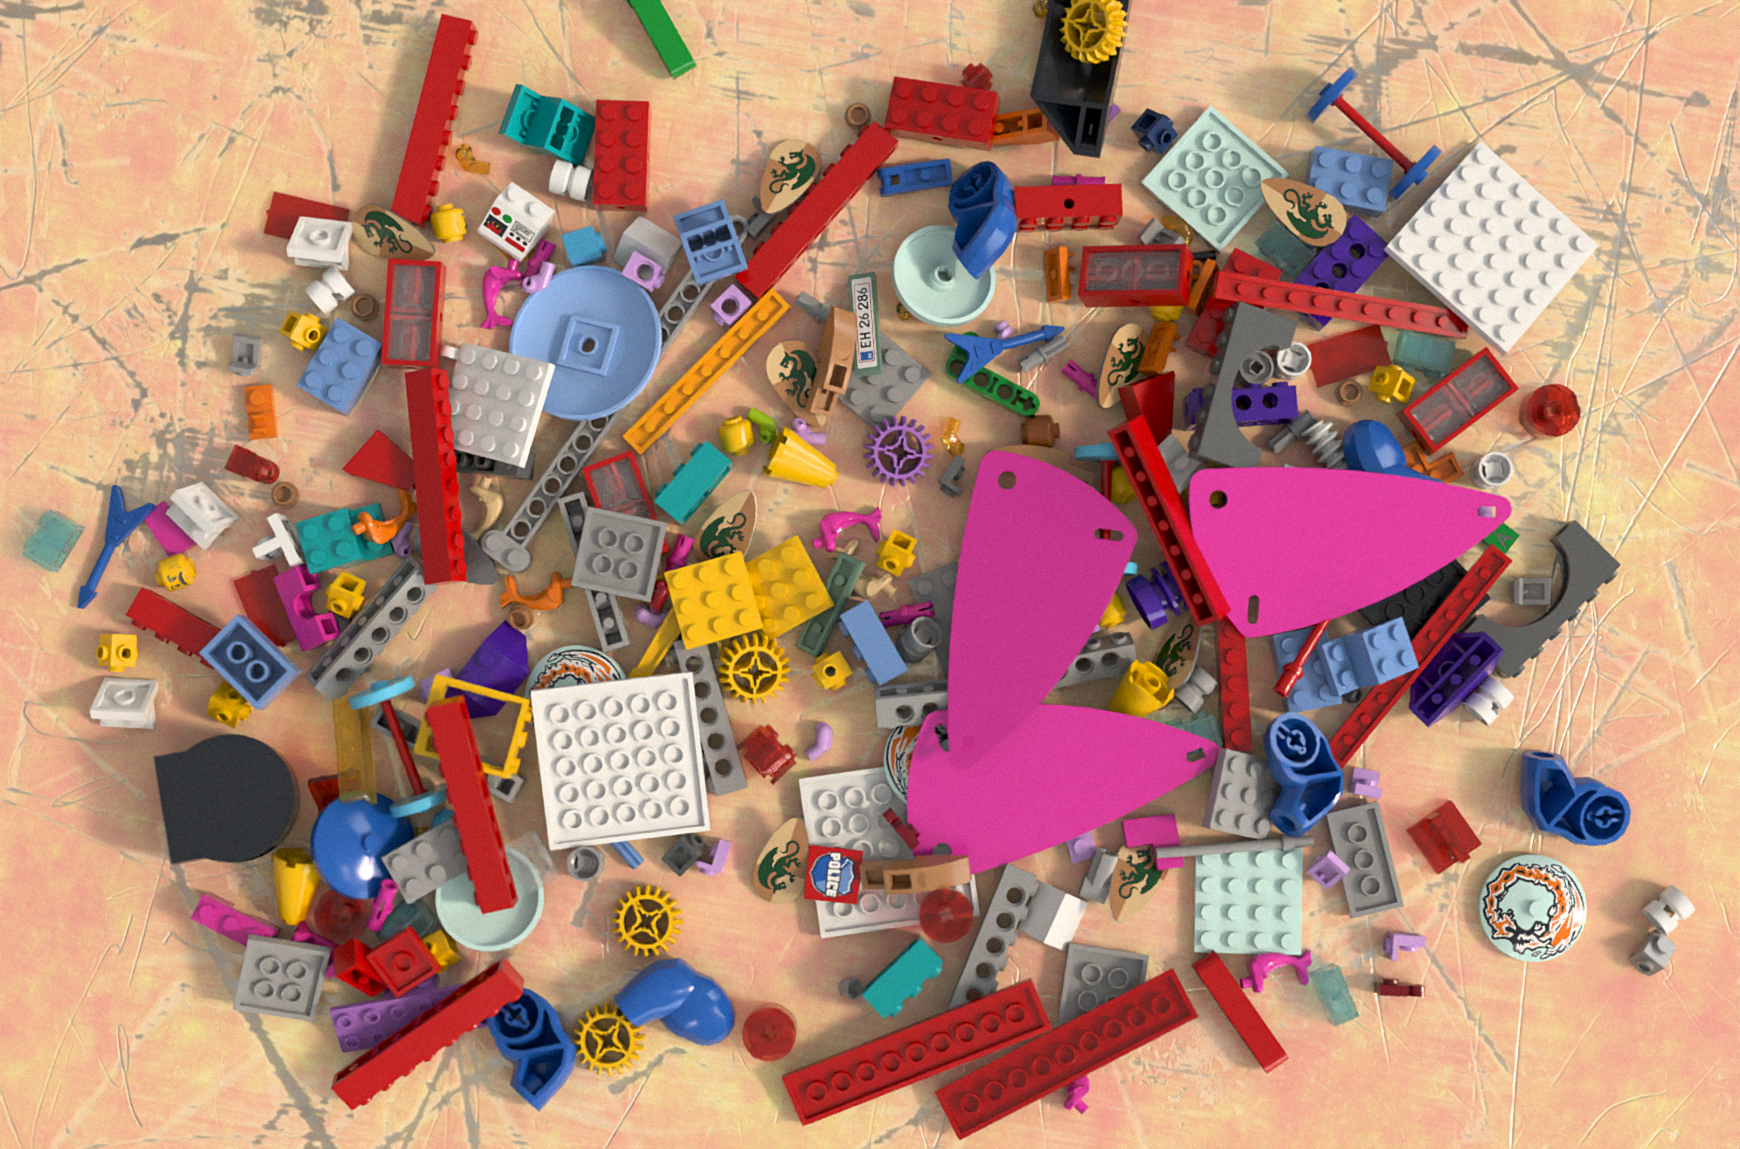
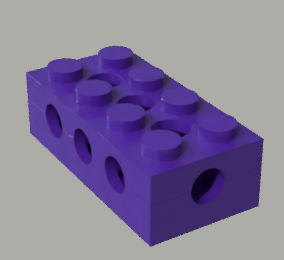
(1336, 255)
(1280, 397)

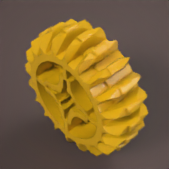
(1090, 43)
(765, 669)
(653, 931)
(597, 1033)

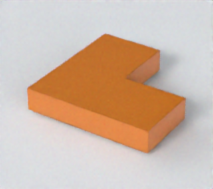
(1444, 468)

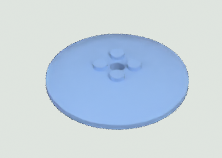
(582, 307)

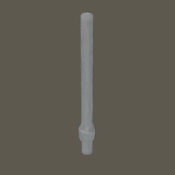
(1284, 842)

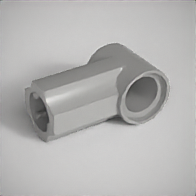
(1096, 882)

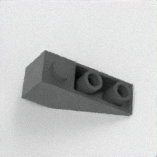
(479, 465)

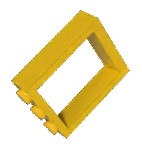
(518, 739)

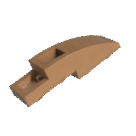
(835, 363)
(1051, 456)
(916, 875)

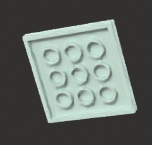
(1213, 178)
(1248, 902)

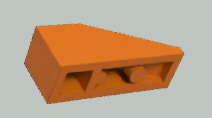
(1024, 128)

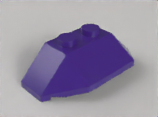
(496, 664)
(1453, 675)

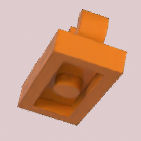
(1057, 274)
(1202, 286)
(1158, 348)
(261, 412)

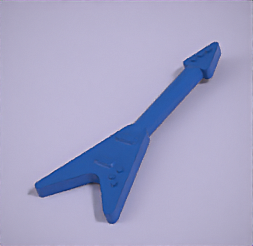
(983, 350)
(119, 527)

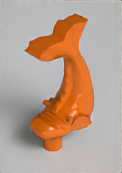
(379, 531)
(548, 600)

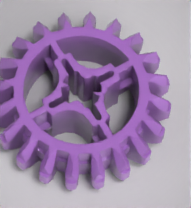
(896, 462)

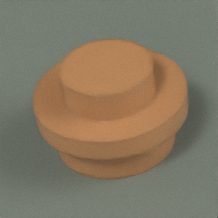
(857, 116)
(364, 306)
(1348, 392)
(285, 495)
(520, 616)

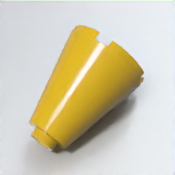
(798, 461)
(1141, 690)
(294, 883)

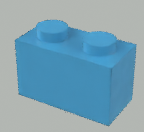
(584, 246)

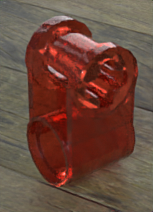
(249, 465)

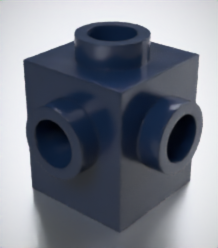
(1154, 131)

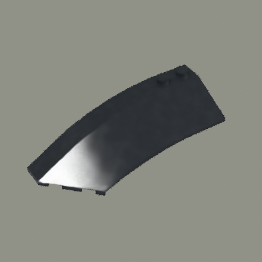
(1075, 93)

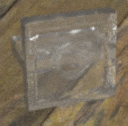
(532, 861)

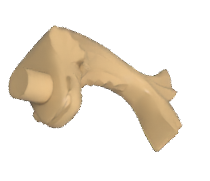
(492, 506)
(866, 587)

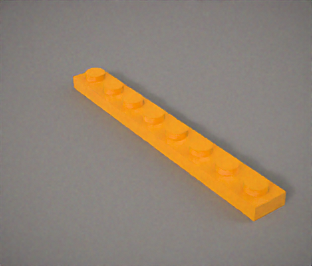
(706, 371)

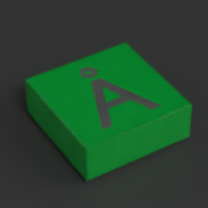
(1502, 538)

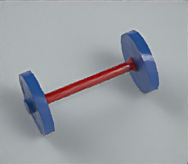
(1332, 95)

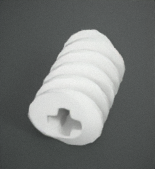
(1326, 445)

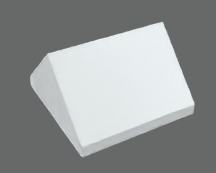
(650, 242)
(1053, 916)

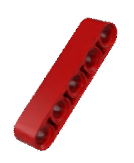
(1240, 1011)

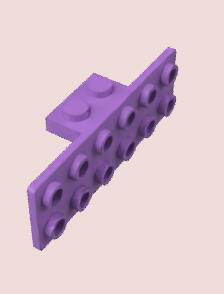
(372, 1021)

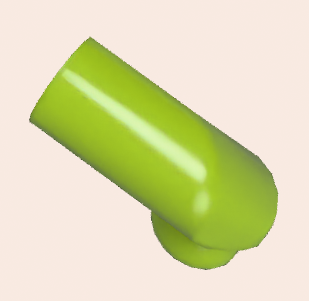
(765, 423)

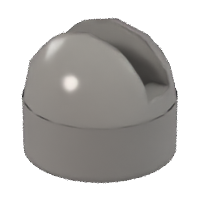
(850, 988)

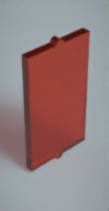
(287, 209)
(1348, 355)
(265, 605)

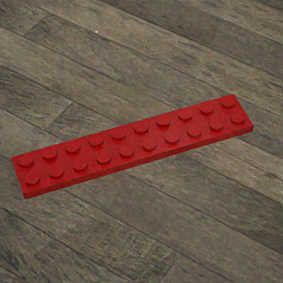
(917, 1052)
(1066, 1054)

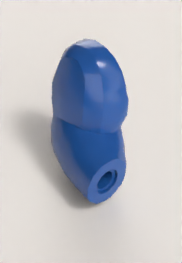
(984, 216)
(1373, 449)
(1304, 769)
(1568, 805)
(683, 1000)
(535, 1042)

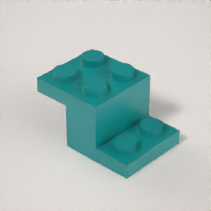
(547, 125)
(331, 543)

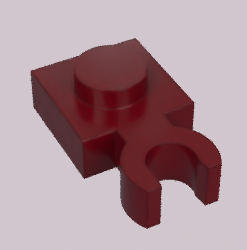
(907, 833)
(1392, 987)

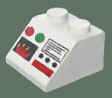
(516, 221)

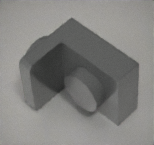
(758, 223)
(954, 472)
(684, 853)

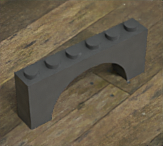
(1217, 435)
(1585, 569)

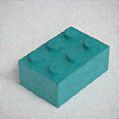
(693, 482)
(903, 977)

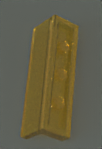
(354, 752)

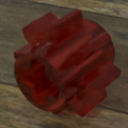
(976, 77)

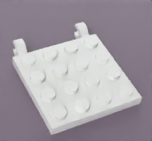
(496, 401)

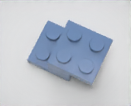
(710, 242)
(1367, 656)

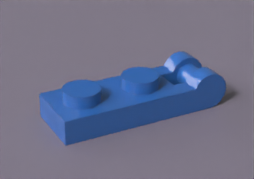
(916, 177)

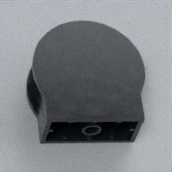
(226, 799)

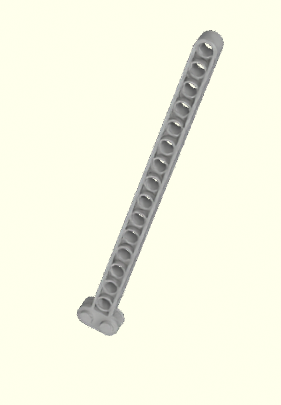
(506, 545)

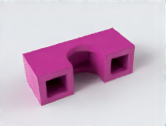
(296, 593)
(225, 919)

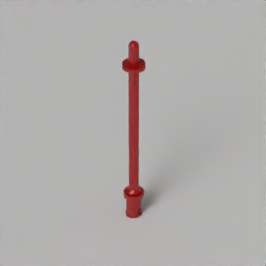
(1293, 670)

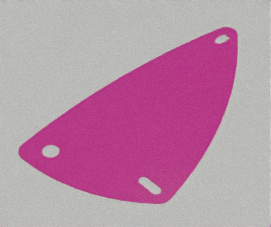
(1328, 538)
(1025, 594)
(1044, 781)

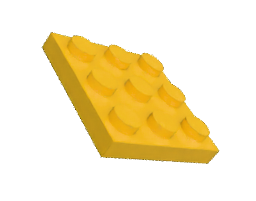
(786, 588)
(713, 600)

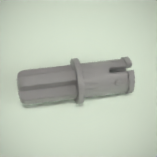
(813, 306)
(1043, 353)
(1292, 431)

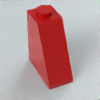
(1153, 399)
(383, 463)

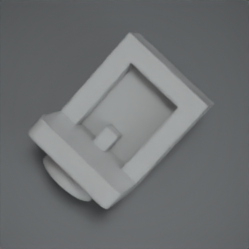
(1155, 233)
(245, 354)
(1531, 591)
(1653, 953)

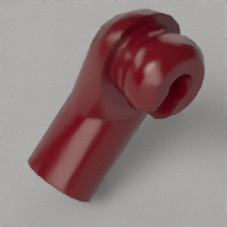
(659, 597)

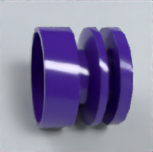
(1157, 596)

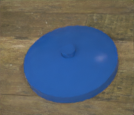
(350, 844)

